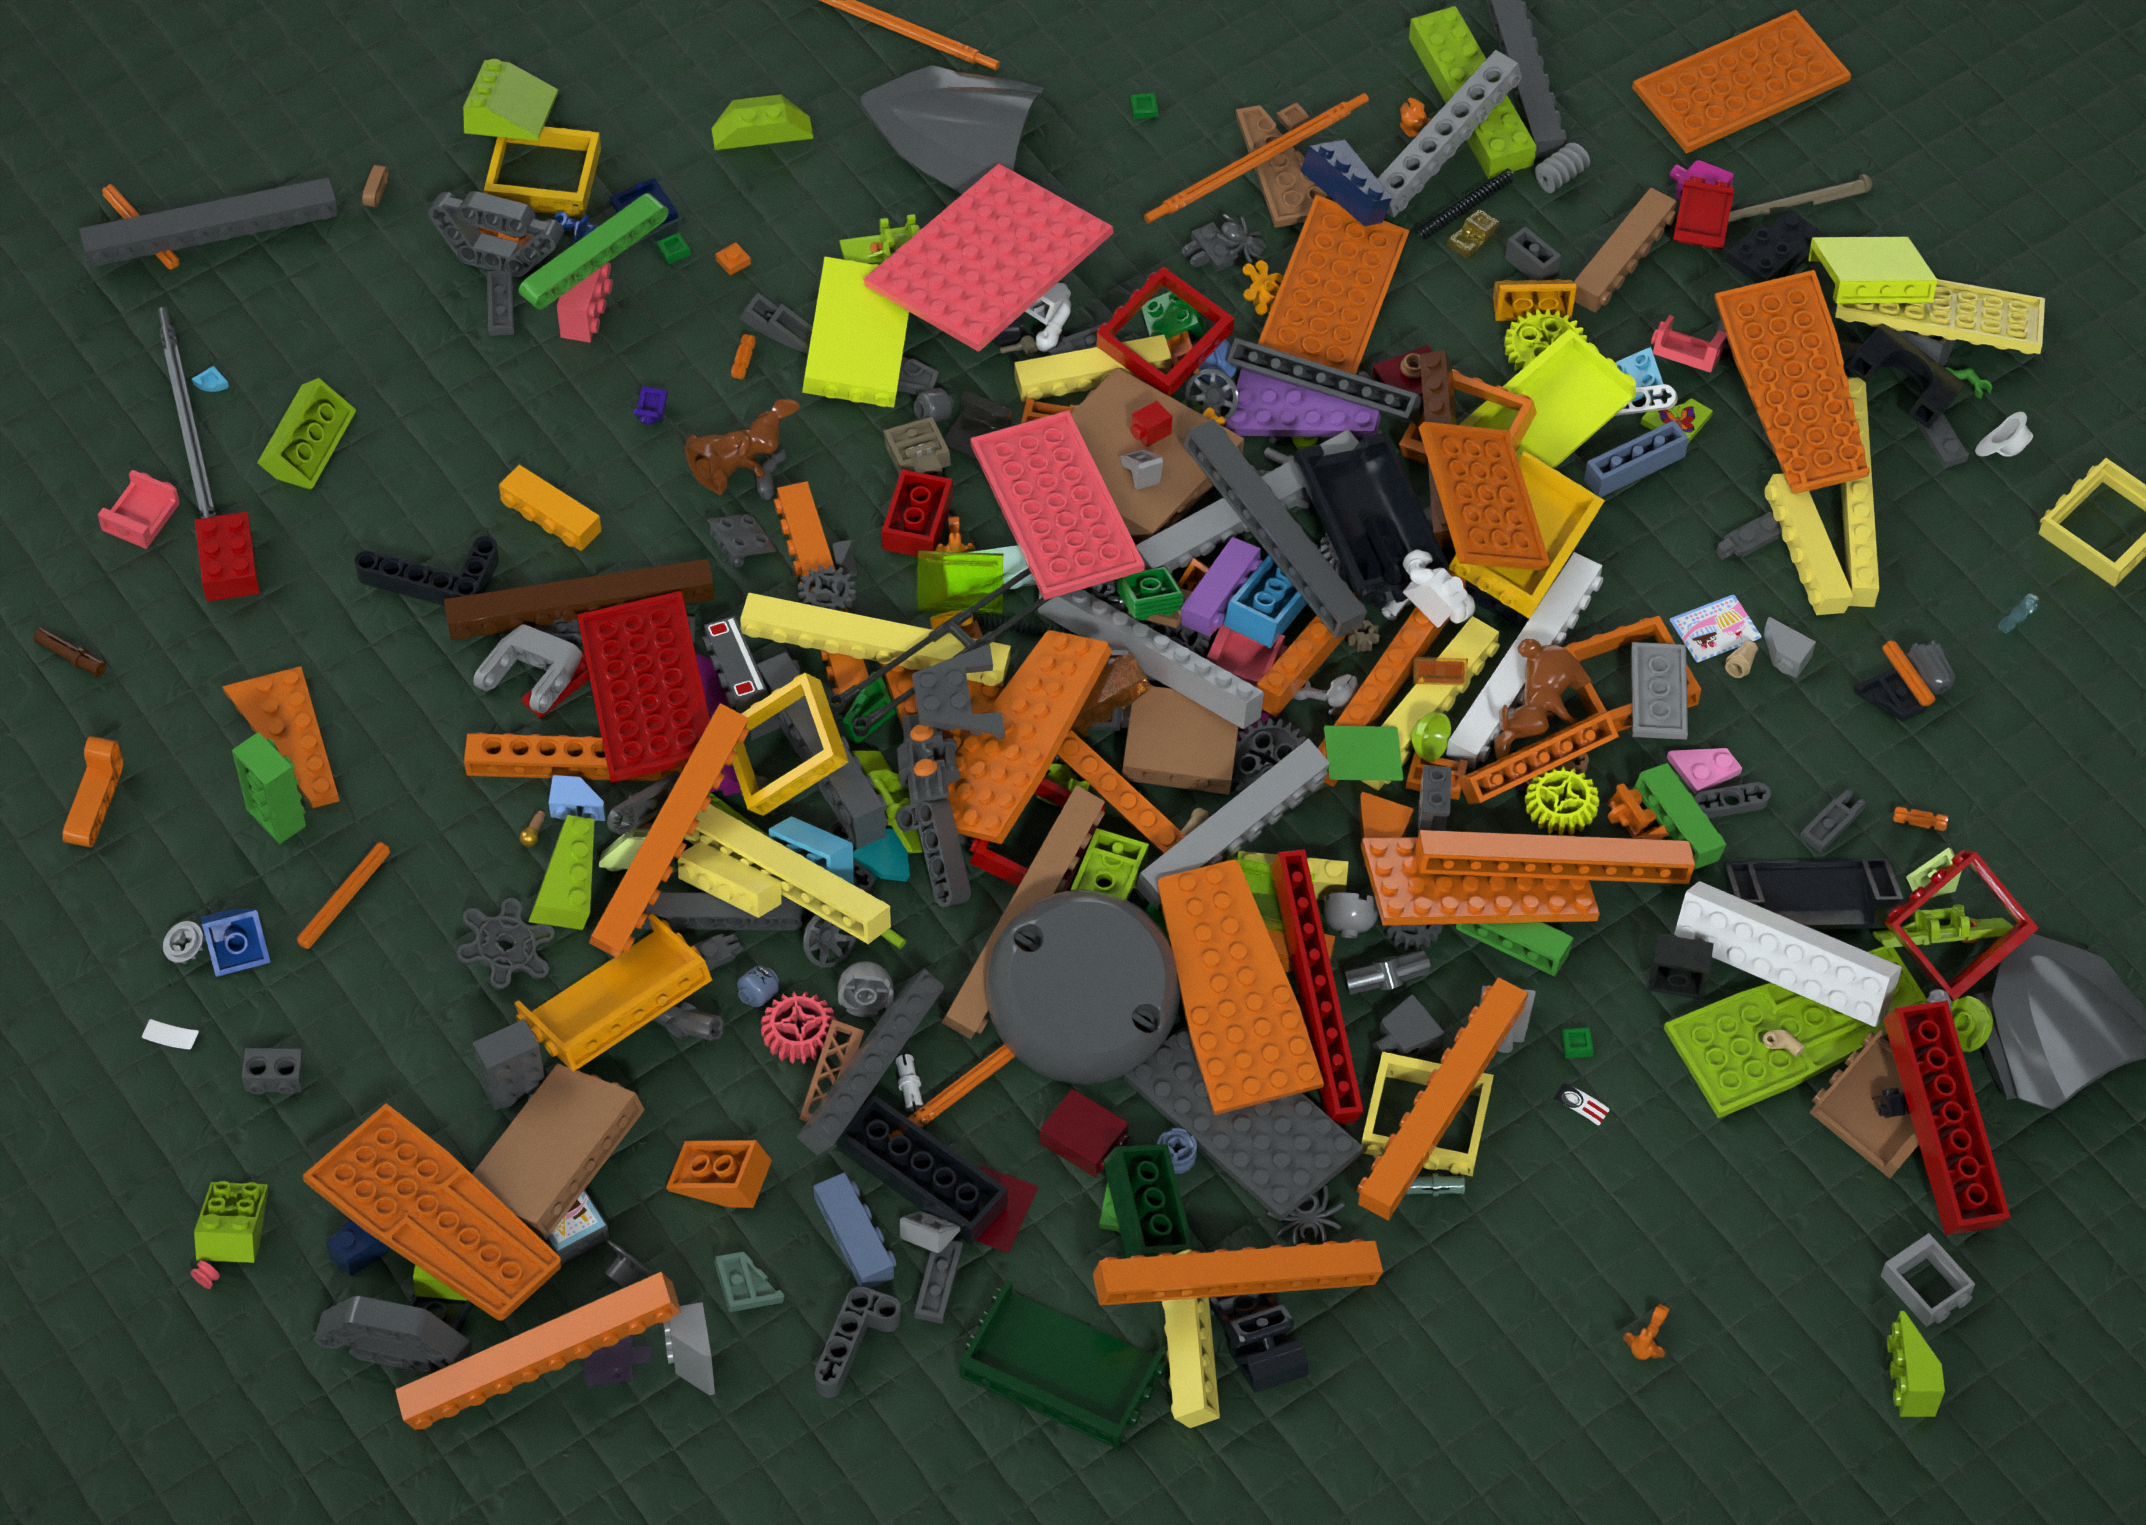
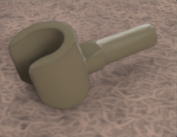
(1026, 343)

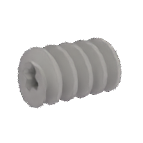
(1562, 167)

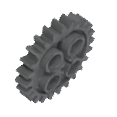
(1282, 740)

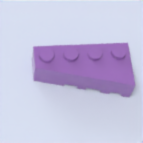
(1209, 601)

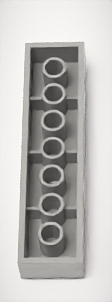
(1240, 818)

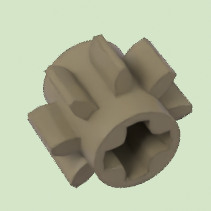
(1364, 636)

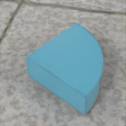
(210, 380)

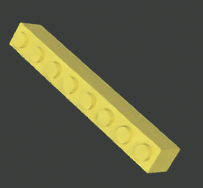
(1475, 642)

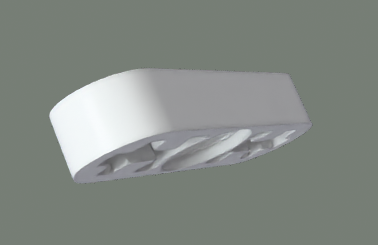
(1659, 404)

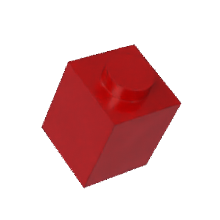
(1151, 423)

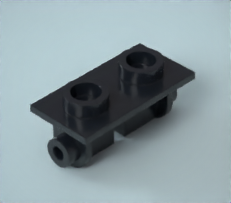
(1891, 1103)

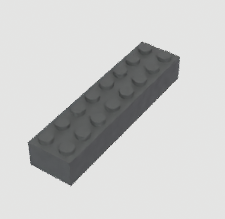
(846, 789)

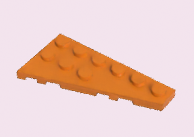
(283, 711)

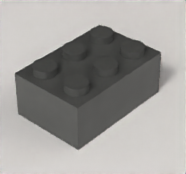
(509, 1064)

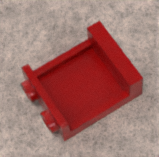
(1704, 213)

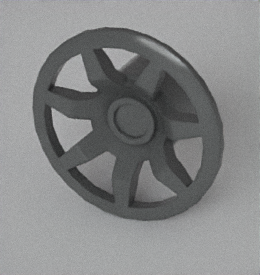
(1213, 394)
(825, 936)
(626, 1268)

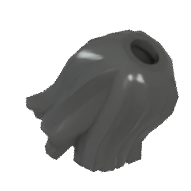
(1932, 666)

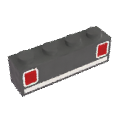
(734, 663)

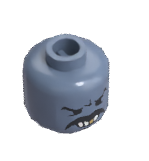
(758, 986)

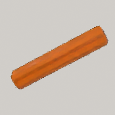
(1908, 673)

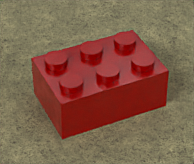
(917, 513)
(227, 556)

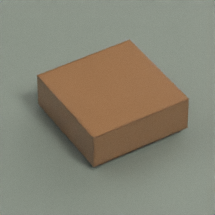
(1292, 116)

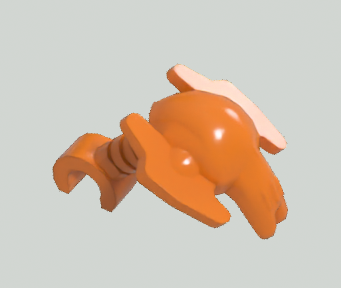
(1413, 117)
(955, 539)
(1643, 1345)

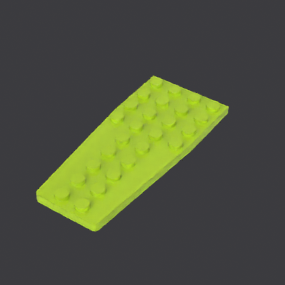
(1727, 1049)

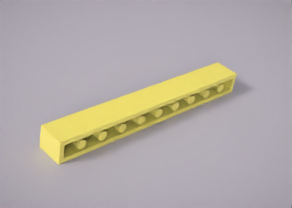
(1859, 515)
(858, 636)
(800, 878)

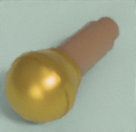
(529, 836)

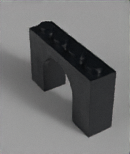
(1891, 349)

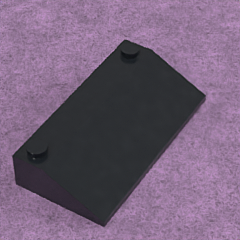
(1819, 891)

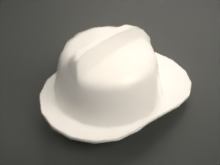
(2007, 438)

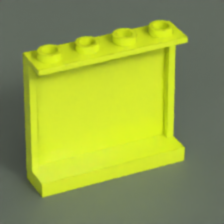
(1874, 269)

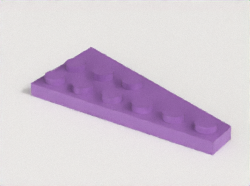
(1284, 409)

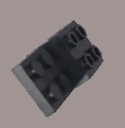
(1774, 250)
(1259, 1339)

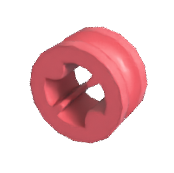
(205, 1274)

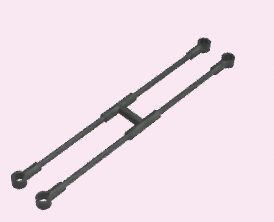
(951, 626)

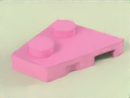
(1704, 767)

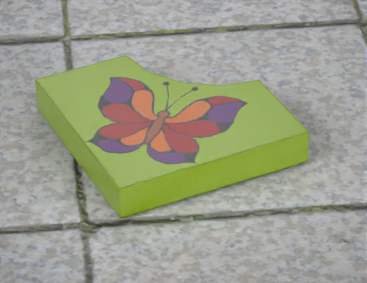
(1689, 416)

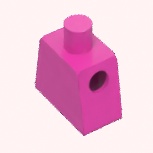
(1702, 170)

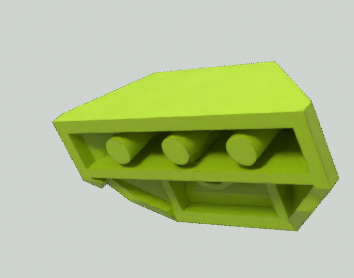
(760, 122)

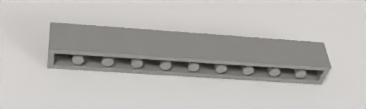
(1219, 522)
(1158, 656)

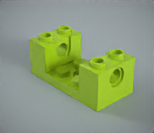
(1112, 859)

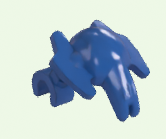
(580, 228)

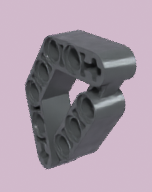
(459, 225)
(391, 1334)

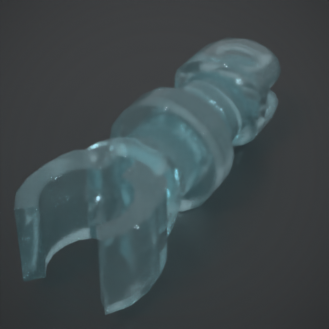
(2020, 613)

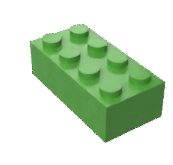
(269, 787)

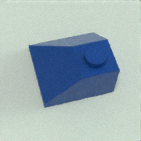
(235, 940)

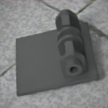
(739, 537)

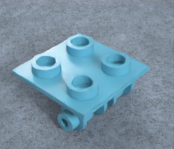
(1643, 369)

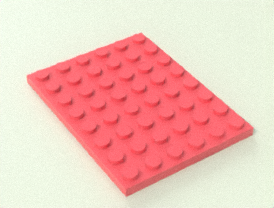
(988, 257)

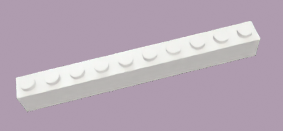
(1507, 684)

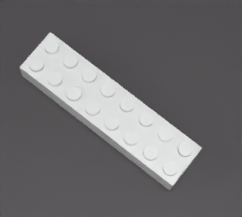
(1789, 954)

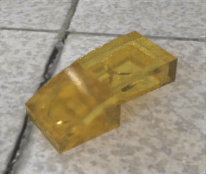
(1473, 234)

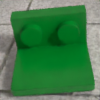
(1172, 316)

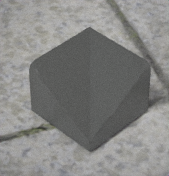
(844, 557)

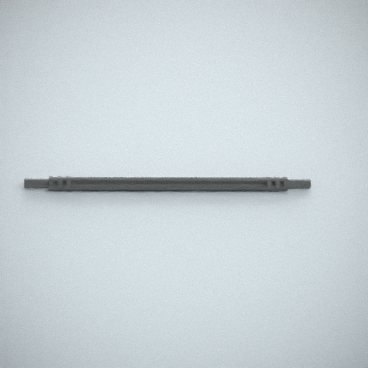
(186, 415)

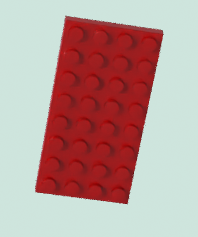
(644, 684)

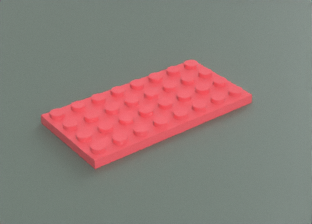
(1057, 505)

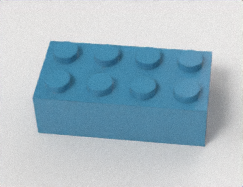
(1264, 605)

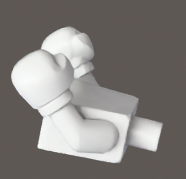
(1053, 311)
(1436, 591)

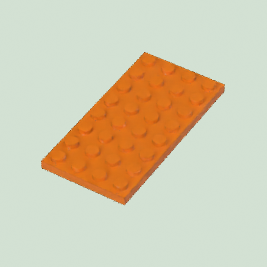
(1741, 81)
(1333, 287)
(1431, 899)

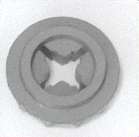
(177, 936)

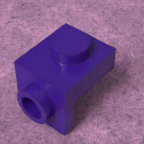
(651, 405)

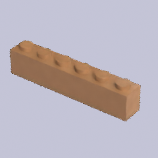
(1624, 249)

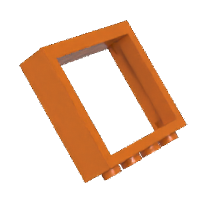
(1525, 405)
(1615, 639)

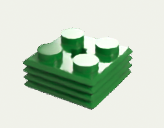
(1150, 593)

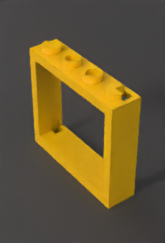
(542, 199)
(807, 773)

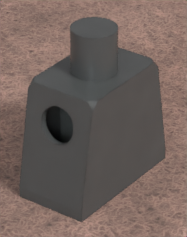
(1409, 1031)

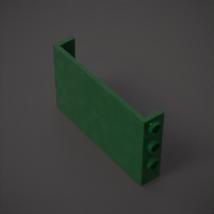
(1060, 1367)

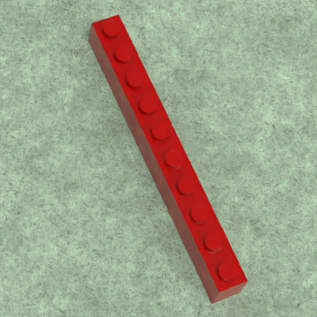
(1316, 985)

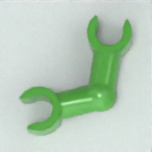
(1977, 383)

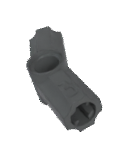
(1387, 972)
(687, 1020)

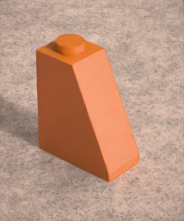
(1383, 818)

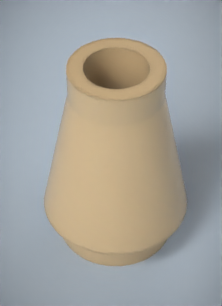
(1741, 660)

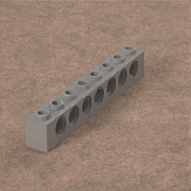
(1433, 137)

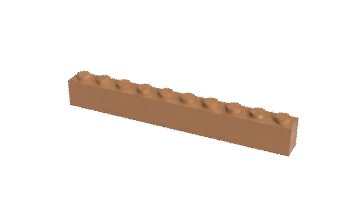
(1040, 881)

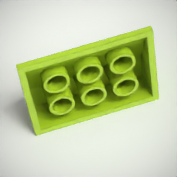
(507, 102)

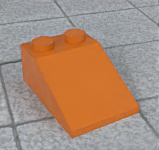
(721, 1172)

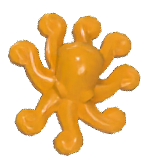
(1263, 288)

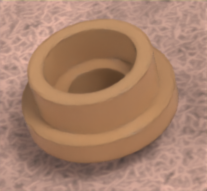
(1410, 361)

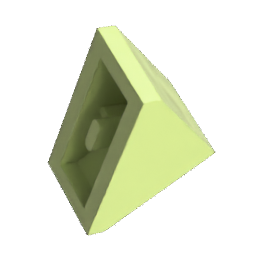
(1922, 875)

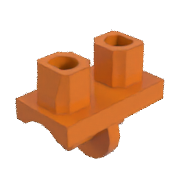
(1627, 810)

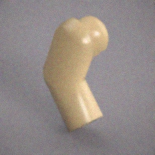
(1197, 818)
(1783, 1040)

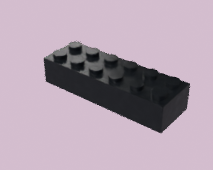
(922, 1169)

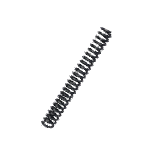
(1467, 207)
(1014, 628)

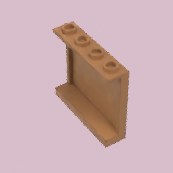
(1178, 743)
(1853, 1114)

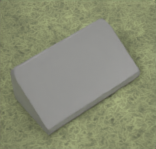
(927, 1231)

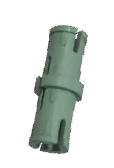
(1437, 1185)

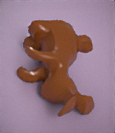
(718, 456)
(1547, 675)

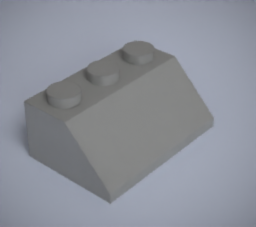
(689, 1347)

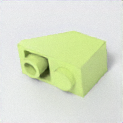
(623, 850)

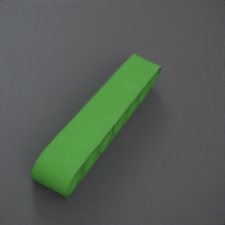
(593, 251)

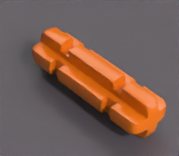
(743, 356)
(1920, 818)

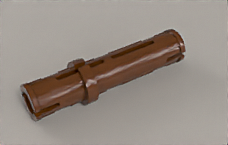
(77, 656)

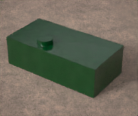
(1147, 1200)

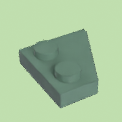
(744, 1284)

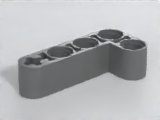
(940, 847)
(849, 1342)

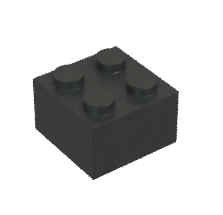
(1680, 966)

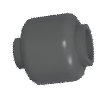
(934, 404)

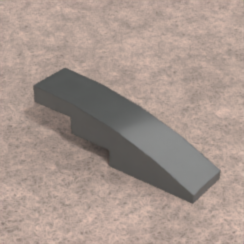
(1995, 1056)

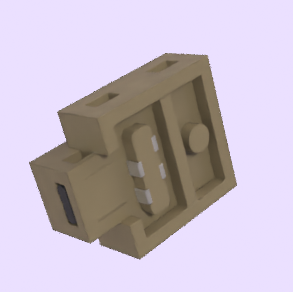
(918, 447)

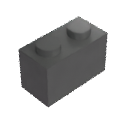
(1532, 256)

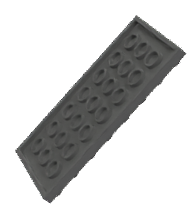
(1271, 1149)

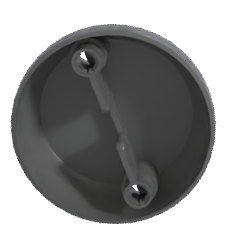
(1077, 993)

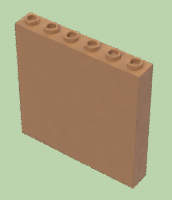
(1105, 428)

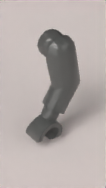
(765, 484)

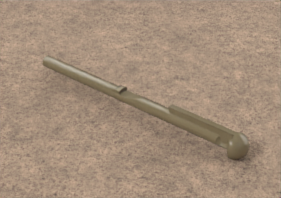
(1817, 197)

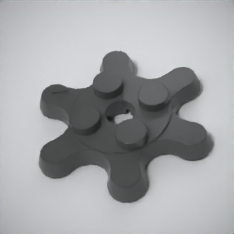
(506, 927)

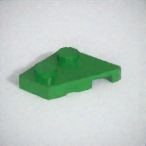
(869, 700)

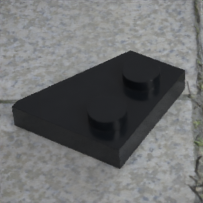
(1891, 695)

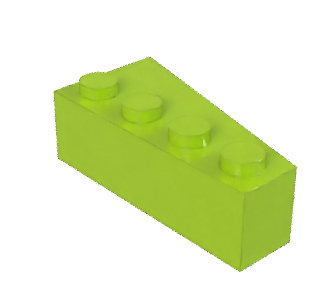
(567, 882)

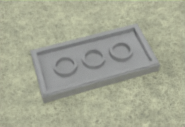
(1659, 690)

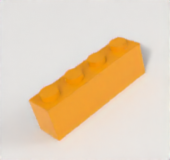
(549, 508)

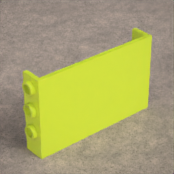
(854, 338)
(1572, 394)

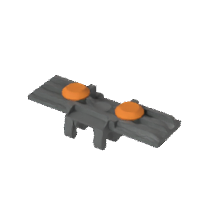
(919, 763)

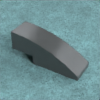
(777, 323)

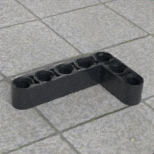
(426, 581)

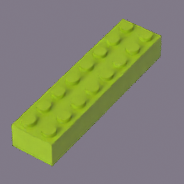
(1451, 59)

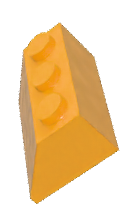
(1518, 297)

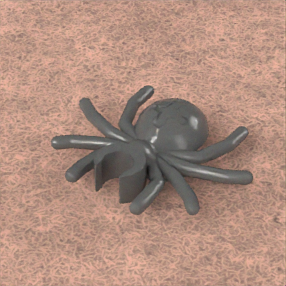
(1237, 238)
(1309, 1217)

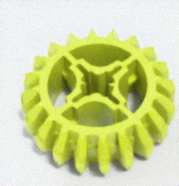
(1571, 813)

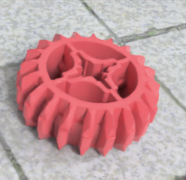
(814, 1022)

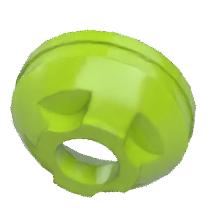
(1431, 736)

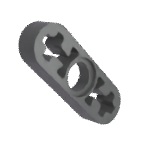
(1738, 791)

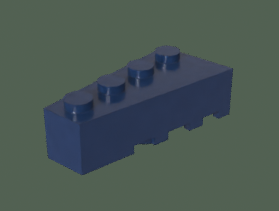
(1347, 181)
(354, 1248)

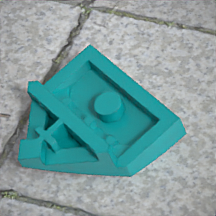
(885, 858)

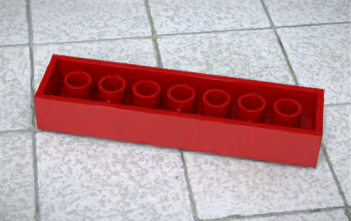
(1946, 1118)

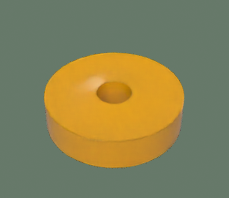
(939, 619)

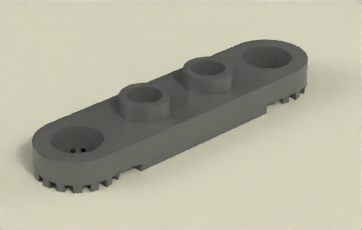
(641, 806)

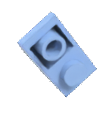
(575, 798)

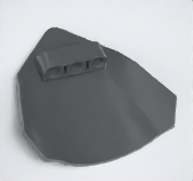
(952, 121)
(2063, 1020)

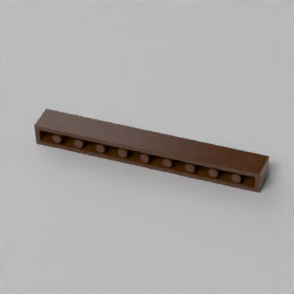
(563, 600)

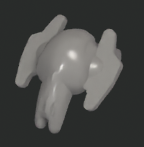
(1337, 696)

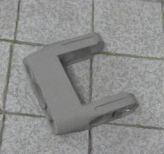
(538, 649)

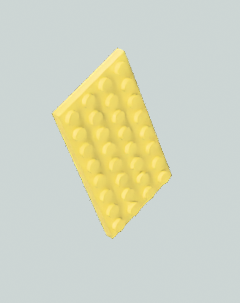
(1963, 314)

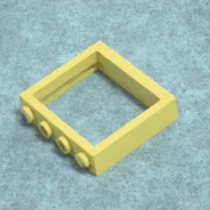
(2079, 550)
(1418, 1072)

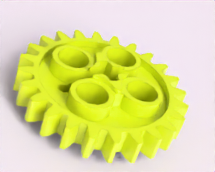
(1534, 334)

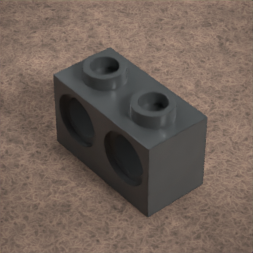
(273, 1063)

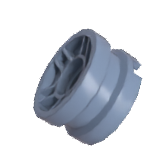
(1186, 1156)

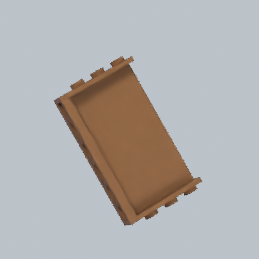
(557, 1146)

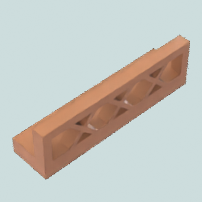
(850, 1049)

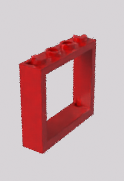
(1196, 355)
(1009, 870)
(1994, 954)

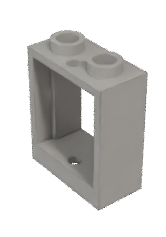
(1928, 1248)

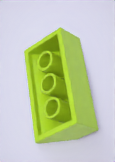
(307, 435)

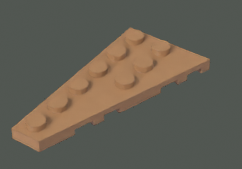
(1281, 181)

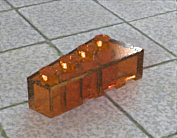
(1115, 688)

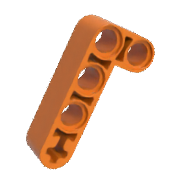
(95, 792)

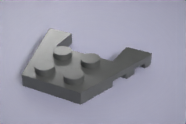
(945, 698)

